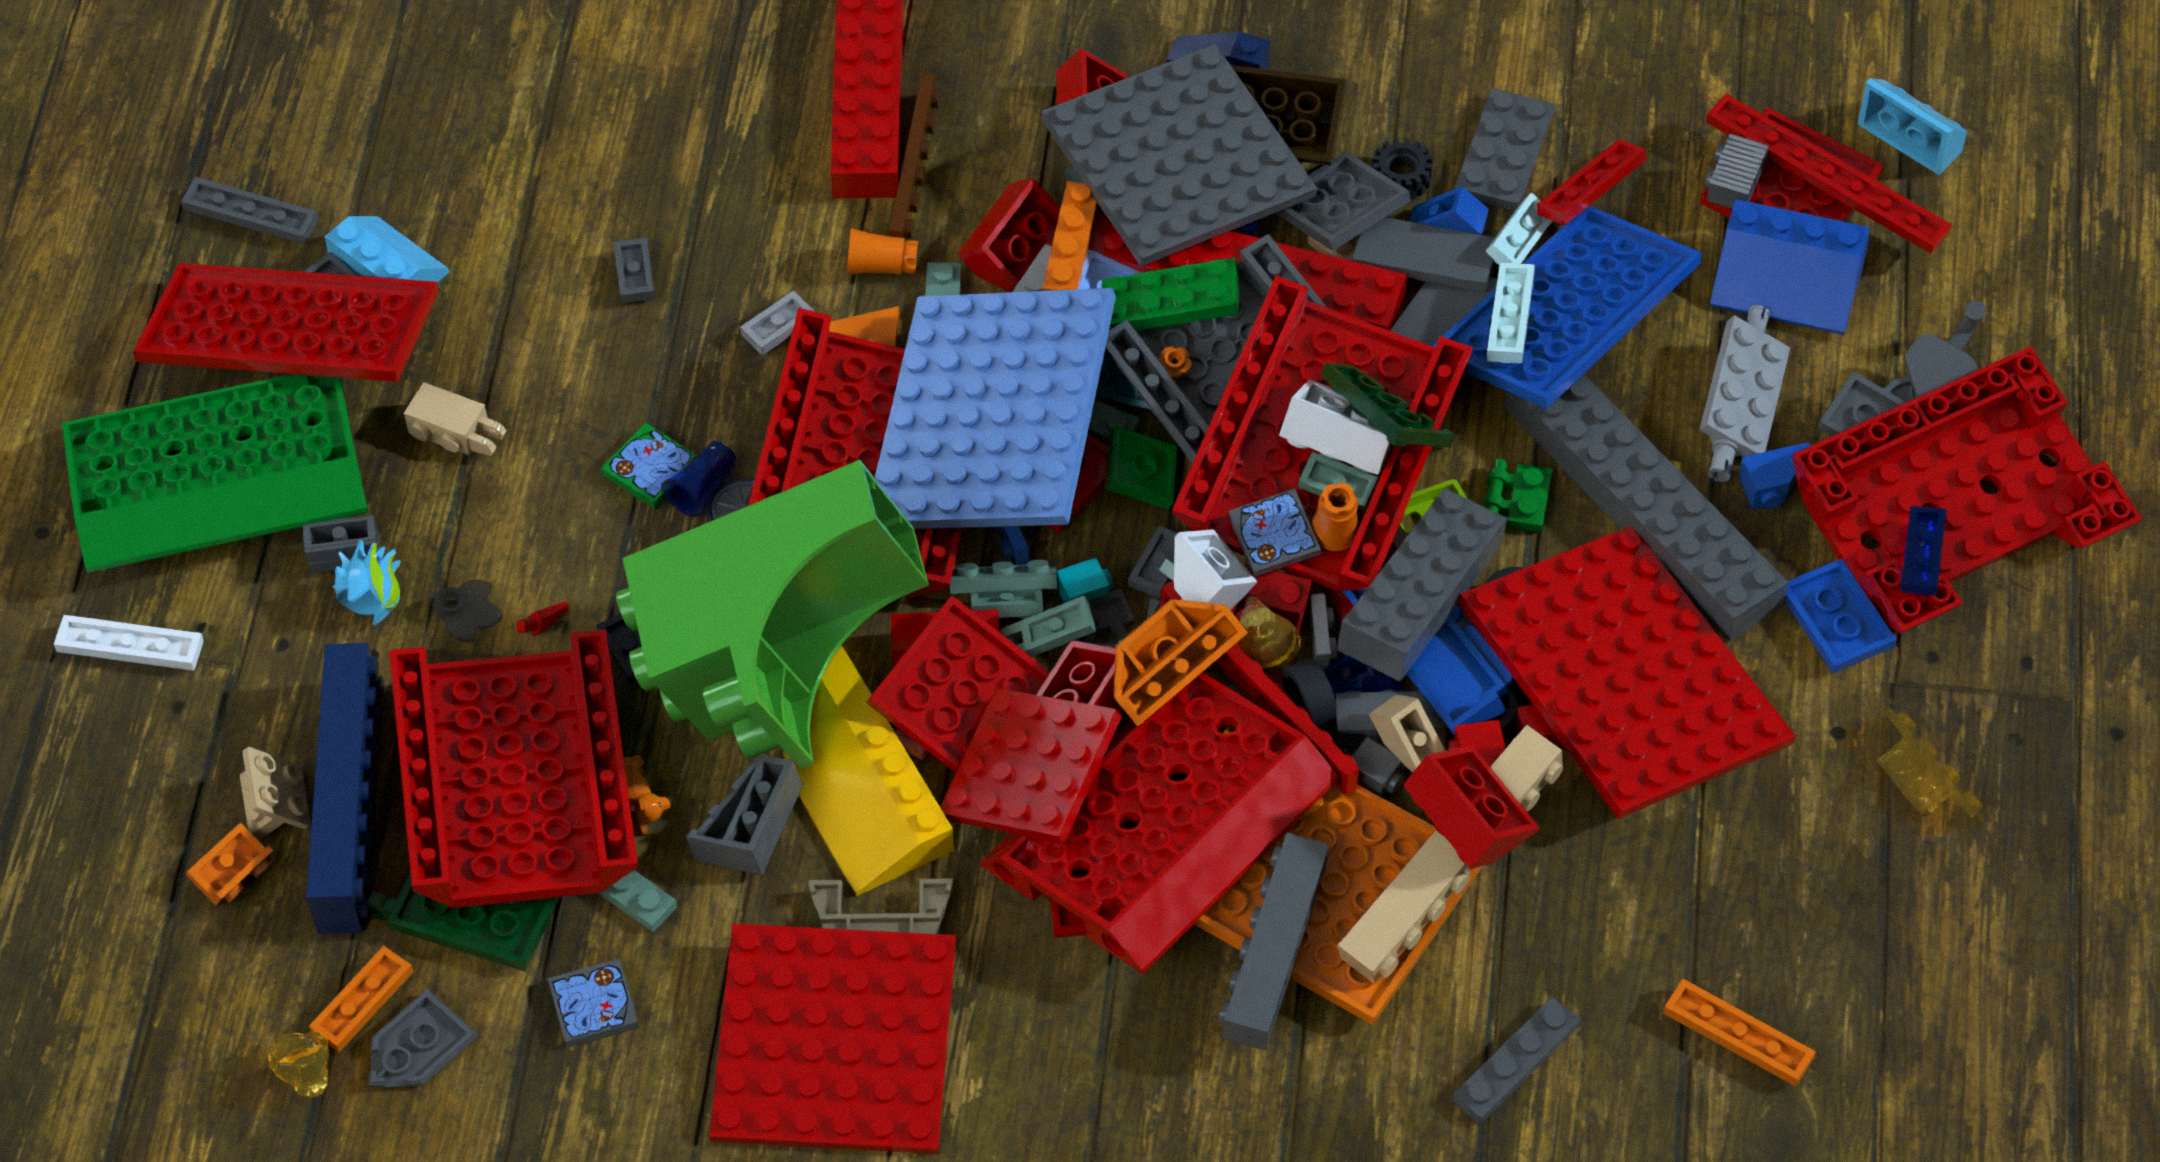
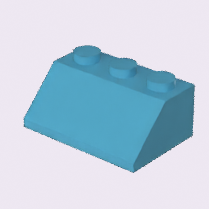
(1910, 125)
(379, 250)

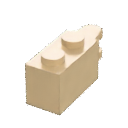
(451, 421)

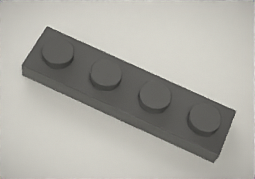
(250, 210)
(1516, 1060)

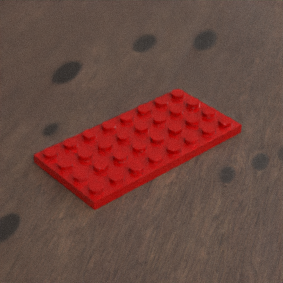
(287, 322)

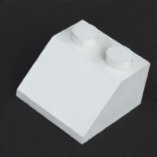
(1209, 570)

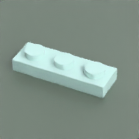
(1519, 233)

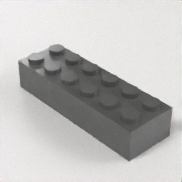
(1421, 584)

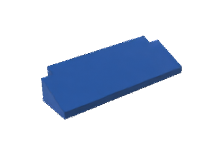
(1457, 672)

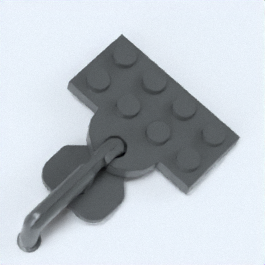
(1929, 365)

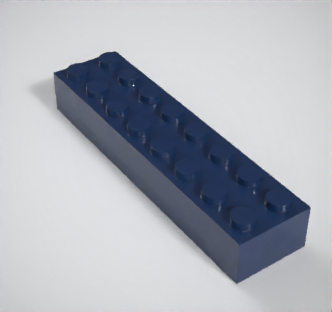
(344, 788)

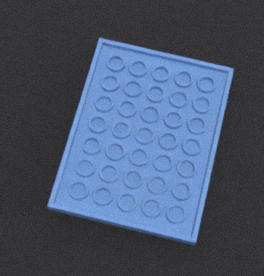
(994, 407)

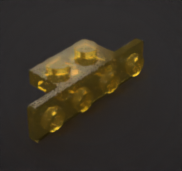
(1920, 775)

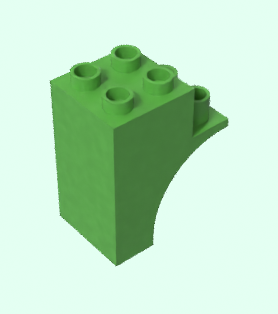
(761, 601)

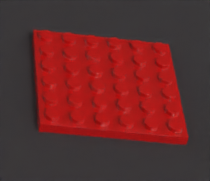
(834, 1038)

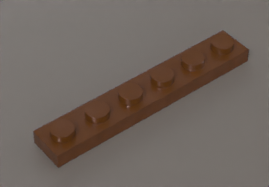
(916, 151)

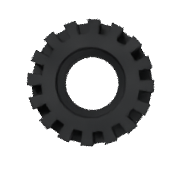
(1408, 155)

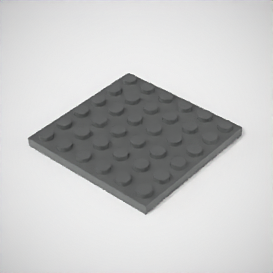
(1178, 154)

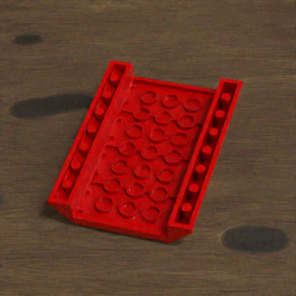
(836, 412)
(1249, 461)
(513, 774)

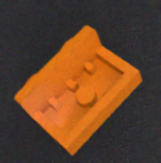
(230, 863)

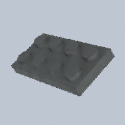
(1505, 148)

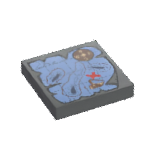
(1274, 532)
(593, 1003)

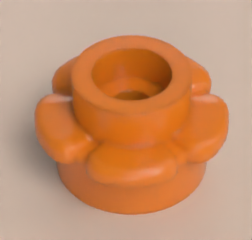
(1177, 370)

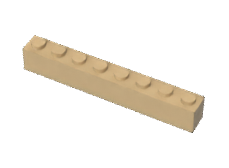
(1437, 871)

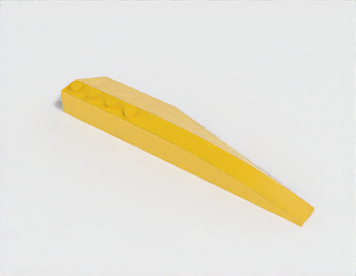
(866, 787)

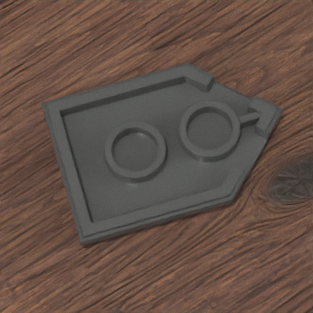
(417, 1043)

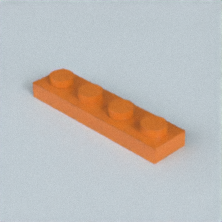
(1071, 238)
(1739, 1032)

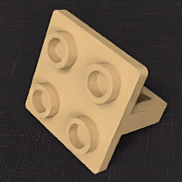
(272, 793)

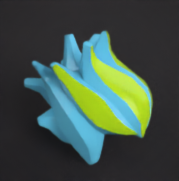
(368, 582)

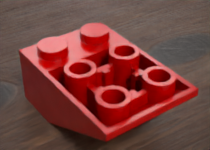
(1284, 596)

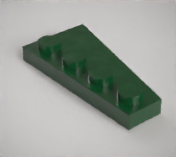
(1384, 409)

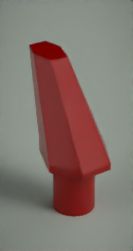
(541, 619)

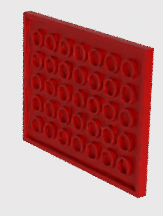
(1626, 671)

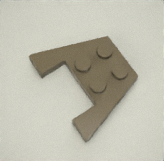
(933, 901)

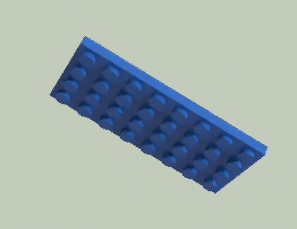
(1585, 296)

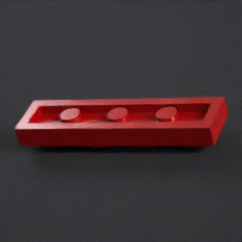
(1591, 182)

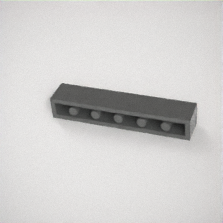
(1274, 942)

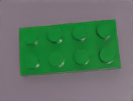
(1176, 294)

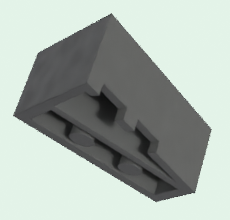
(750, 819)

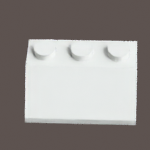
(1330, 425)

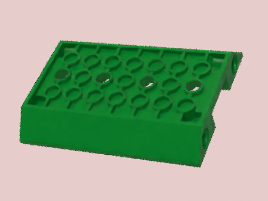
(216, 484)

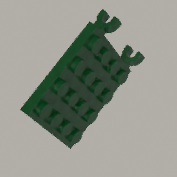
(495, 932)

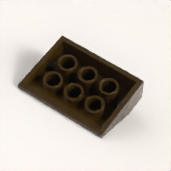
(1301, 109)

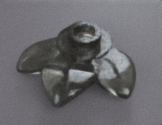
(471, 612)

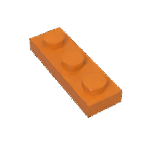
(362, 998)

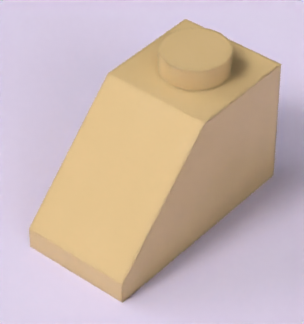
(1406, 730)

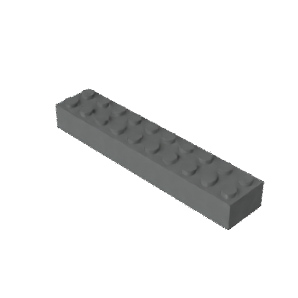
(1647, 492)

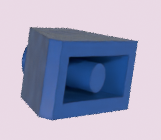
(1452, 210)
(1769, 476)

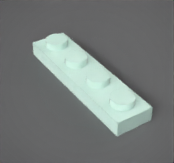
(1510, 313)

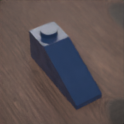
(1237, 48)

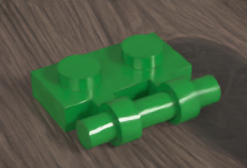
(1529, 495)

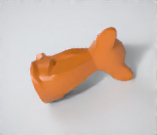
(647, 805)

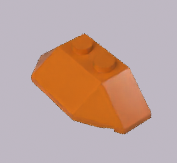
(1170, 653)

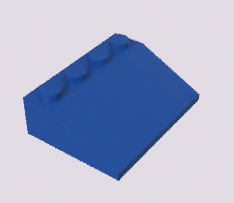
(1790, 264)

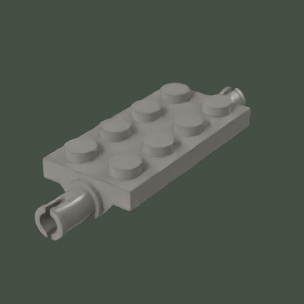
(1743, 391)

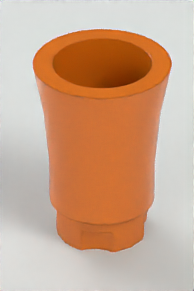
(880, 254)
(1336, 517)

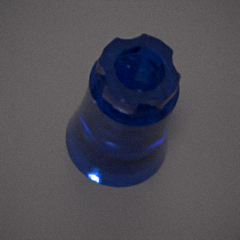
(699, 479)

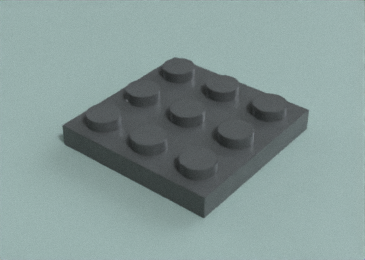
(1346, 202)

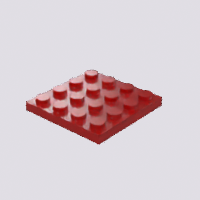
(1789, 192)
(949, 678)
(1030, 765)

